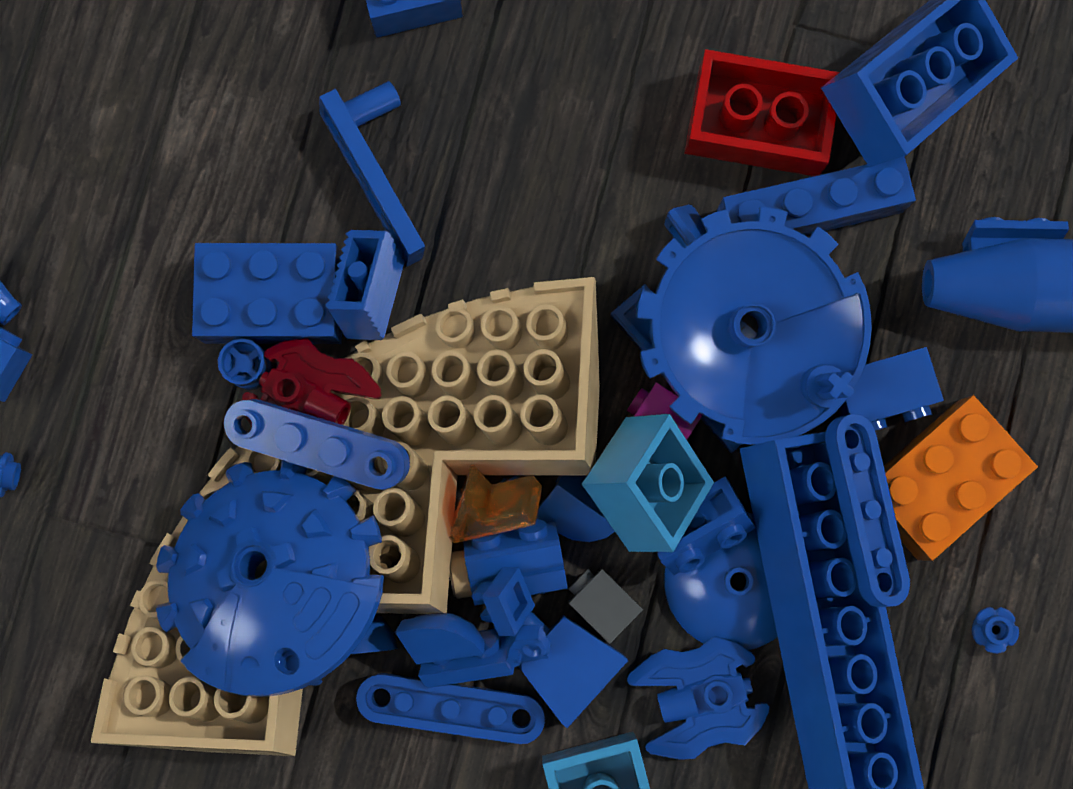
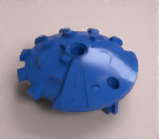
(807, 315)
(306, 606)

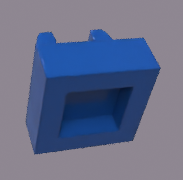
(505, 600)

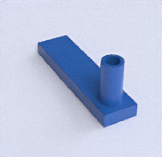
(343, 123)

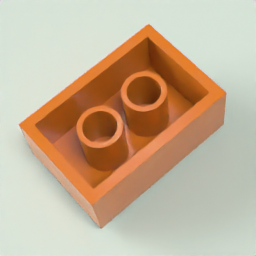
(952, 477)

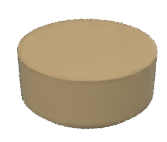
(459, 575)

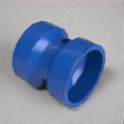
(237, 363)

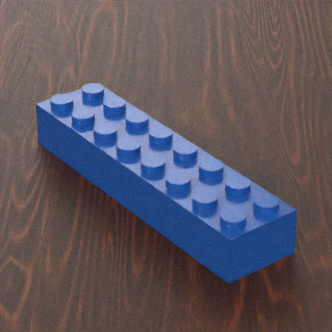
(830, 639)

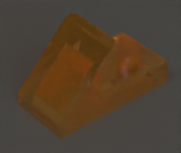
(495, 508)

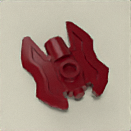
(310, 379)

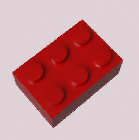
(761, 114)

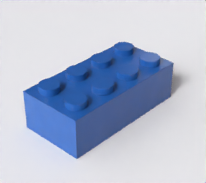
(918, 76)

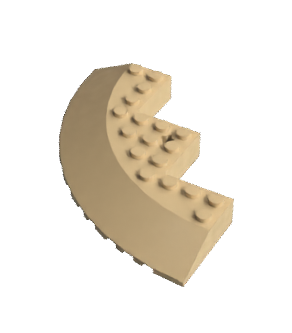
(476, 385)

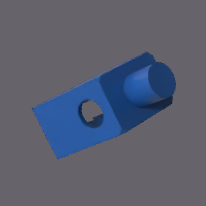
(575, 669)

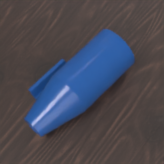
(1007, 276)

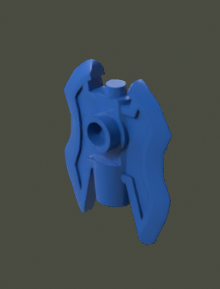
(706, 696)

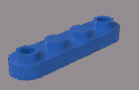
(316, 443)
(867, 511)
(451, 709)

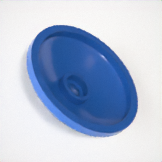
(709, 605)

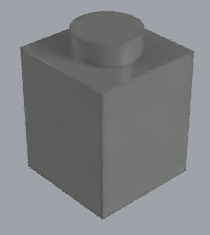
(603, 603)

